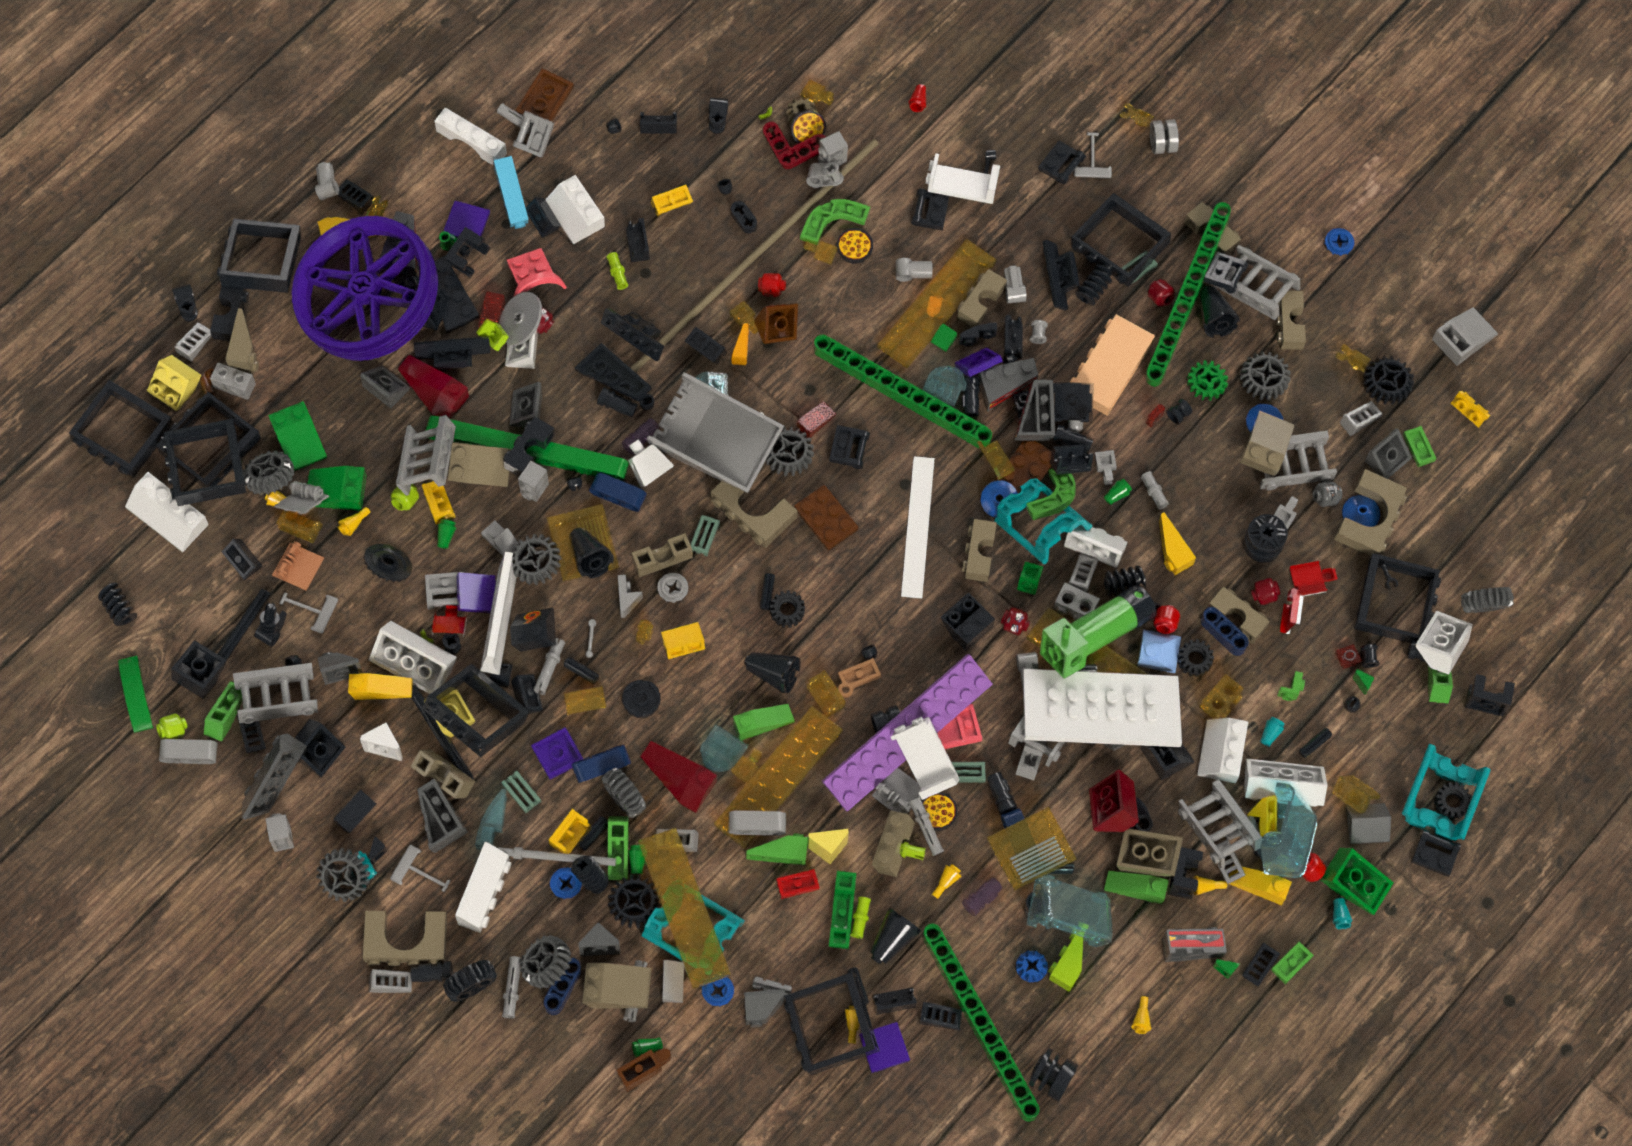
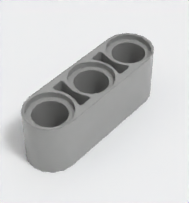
(188, 751)
(757, 823)

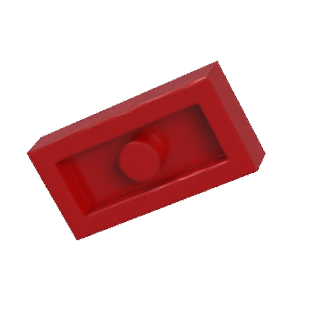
(797, 884)

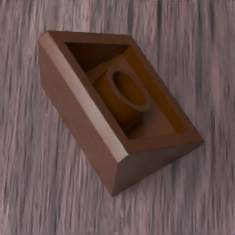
(777, 323)

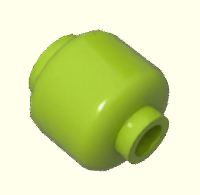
(403, 502)
(171, 727)

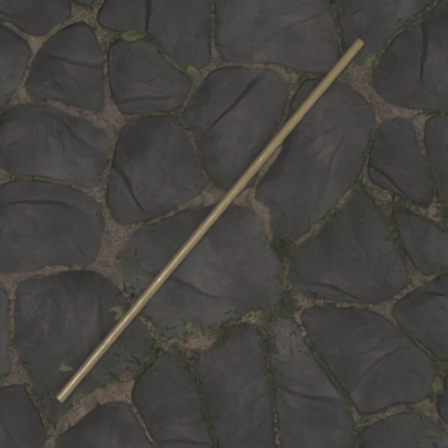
(752, 257)

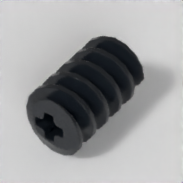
(1094, 285)
(1124, 579)
(115, 605)
(590, 874)

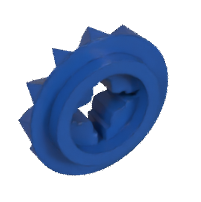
(1344, 236)
(556, 884)
(1031, 975)
(718, 1000)

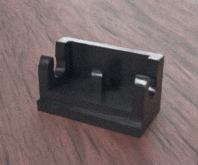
(658, 124)
(637, 241)
(1013, 336)
(706, 345)
(1071, 459)
(354, 812)
(894, 1001)

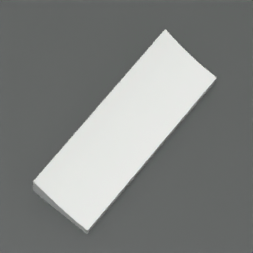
(499, 616)

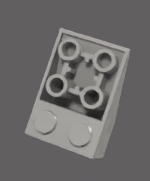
(1464, 335)

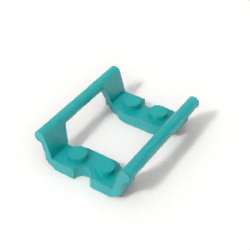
(1050, 533)
(1462, 775)
(724, 929)

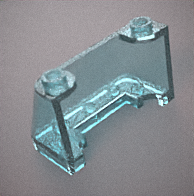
(1289, 850)
(1071, 910)

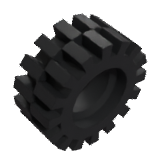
(783, 619)
(1201, 648)
(1456, 790)

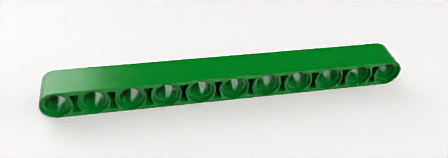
(1188, 302)
(896, 384)
(554, 455)
(980, 1031)

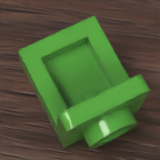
(1297, 685)

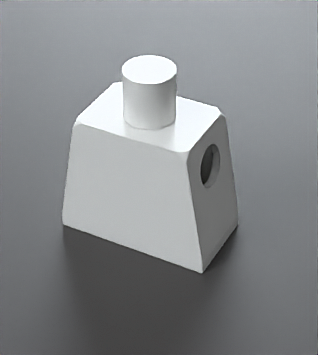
(648, 463)

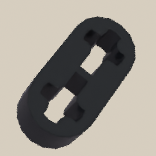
(740, 219)

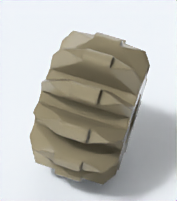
(797, 106)

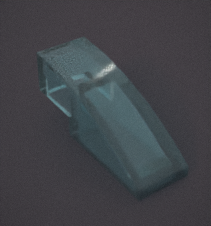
(492, 820)

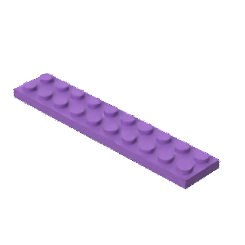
(883, 755)

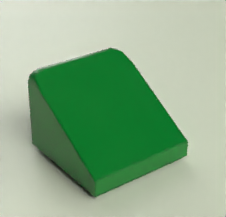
(944, 337)
(1363, 680)
(1225, 968)

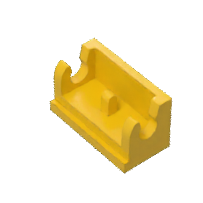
(671, 200)
(438, 502)
(683, 640)
(569, 832)

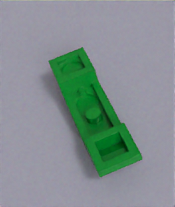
(135, 694)
(842, 910)

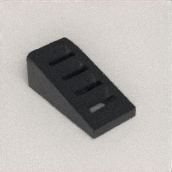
(361, 207)
(244, 734)
(1271, 951)
(932, 1022)

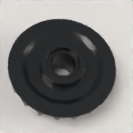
(387, 562)

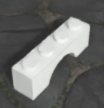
(483, 143)

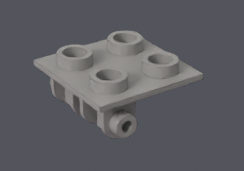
(303, 498)
(897, 791)

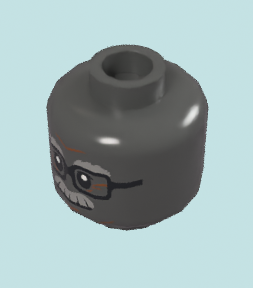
(1327, 494)

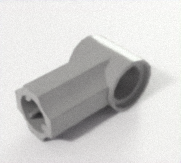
(327, 186)
(908, 269)
(1014, 290)
(1026, 661)

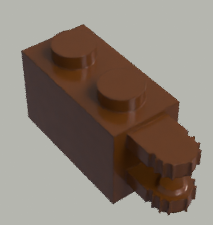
(642, 1068)

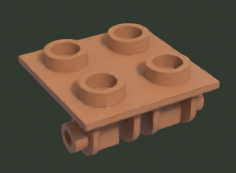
(298, 566)

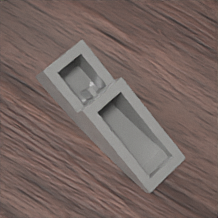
(1029, 761)

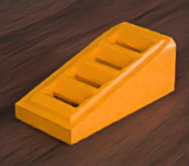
(740, 352)

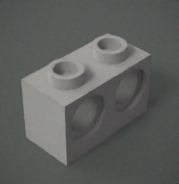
(833, 149)
(233, 381)
(533, 481)
(1078, 598)
(279, 832)

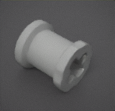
(1038, 332)

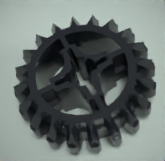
(1392, 371)
(628, 907)
(469, 980)

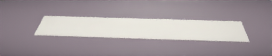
(917, 527)

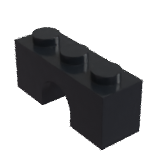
(223, 324)
(535, 434)

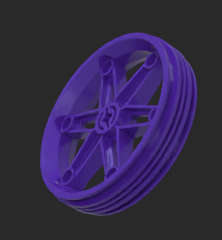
(364, 288)

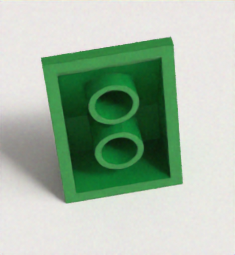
(297, 435)
(342, 484)
(1357, 880)

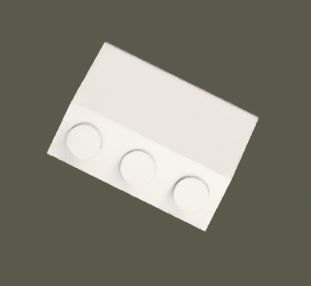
(575, 210)
(1097, 544)
(1443, 641)
(1222, 749)

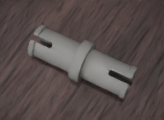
(1154, 490)

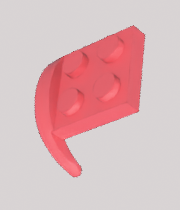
(532, 270)
(961, 730)

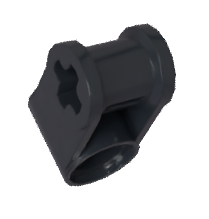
(717, 114)
(185, 300)

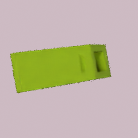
(1070, 965)

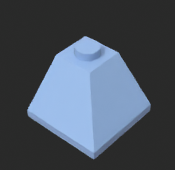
(1159, 651)

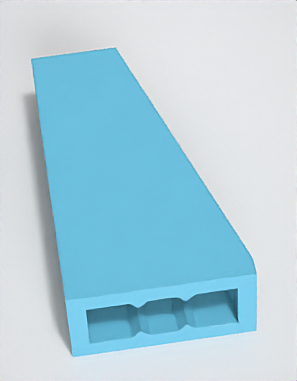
(510, 192)

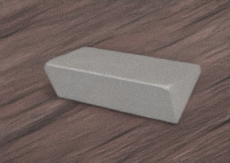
(673, 981)

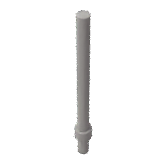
(519, 853)

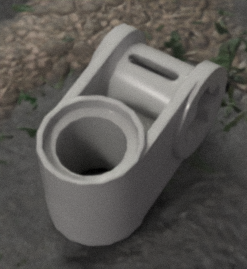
(822, 174)

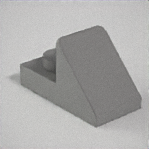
(500, 538)
(628, 599)

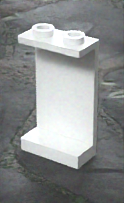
(962, 182)
(926, 756)

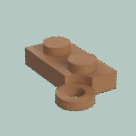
(858, 676)

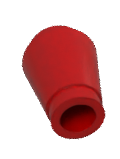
(918, 99)

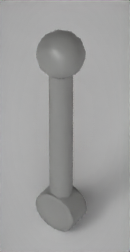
(592, 623)

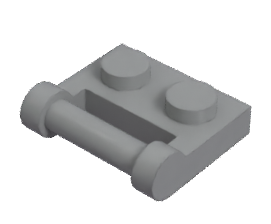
(538, 137)
(441, 584)

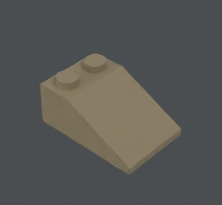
(240, 349)
(1267, 444)
(478, 464)
(1149, 853)
(616, 986)

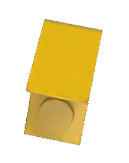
(1267, 811)

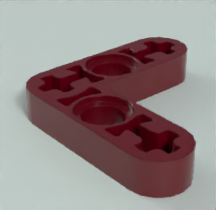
(788, 152)

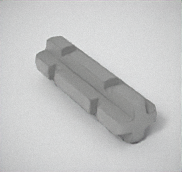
(770, 985)

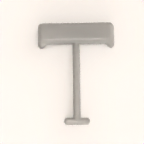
(1094, 172)
(324, 614)
(405, 864)

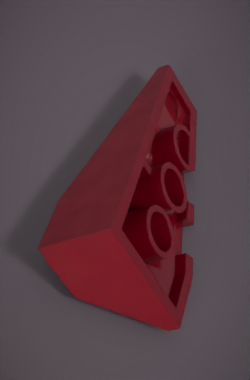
(434, 388)
(682, 777)

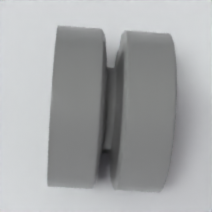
(1164, 136)

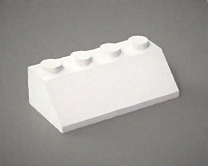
(154, 506)
(412, 657)
(1306, 779)
(482, 888)

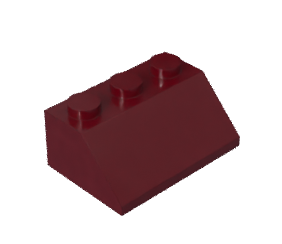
(1113, 803)

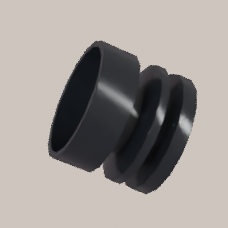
(1260, 546)
(1053, 1074)

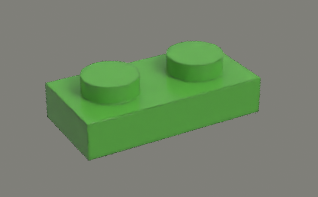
(1419, 446)
(1292, 962)

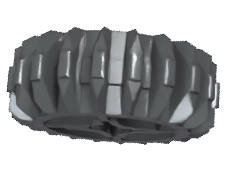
(1280, 376)
(800, 442)
(268, 472)
(550, 555)
(1487, 600)
(623, 792)
(358, 882)
(549, 964)

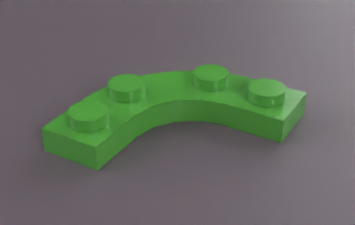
(832, 211)
(1057, 501)

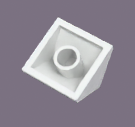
(522, 355)
(381, 742)

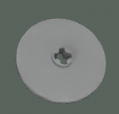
(521, 317)

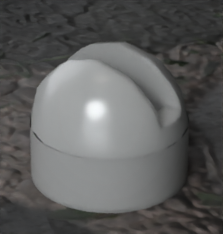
(1075, 426)

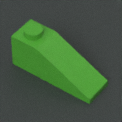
(1439, 686)
(223, 713)
(762, 720)
(618, 846)
(783, 850)
(1137, 886)

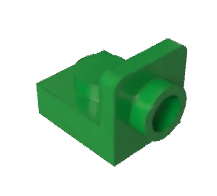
(1030, 578)

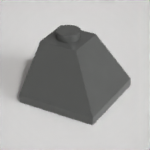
(337, 667)
(762, 1006)

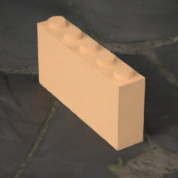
(1114, 361)

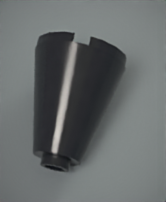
(1217, 313)
(589, 553)
(774, 669)
(892, 936)

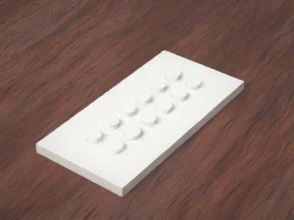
(1102, 708)

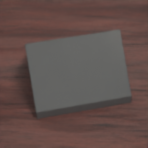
(384, 385)
(526, 404)
(1389, 455)
(1369, 826)
(599, 942)

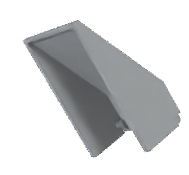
(716, 434)

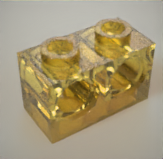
(1218, 695)

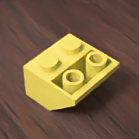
(173, 382)

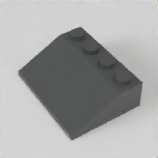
(272, 776)

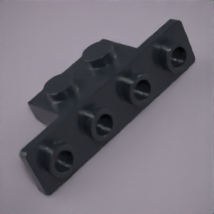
(1061, 272)
(635, 331)
(452, 352)

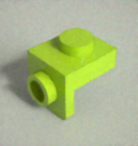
(495, 332)

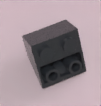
(967, 621)
(1167, 760)

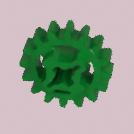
(1204, 383)

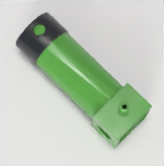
(1068, 644)

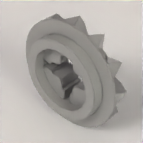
(669, 580)

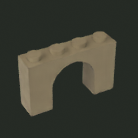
(1389, 497)
(762, 528)
(429, 950)

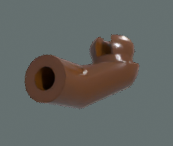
(206, 383)

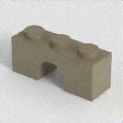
(1198, 220)
(989, 286)
(1291, 334)
(981, 534)
(675, 551)
(1253, 622)
(452, 779)
(887, 856)

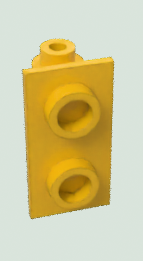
(1466, 406)

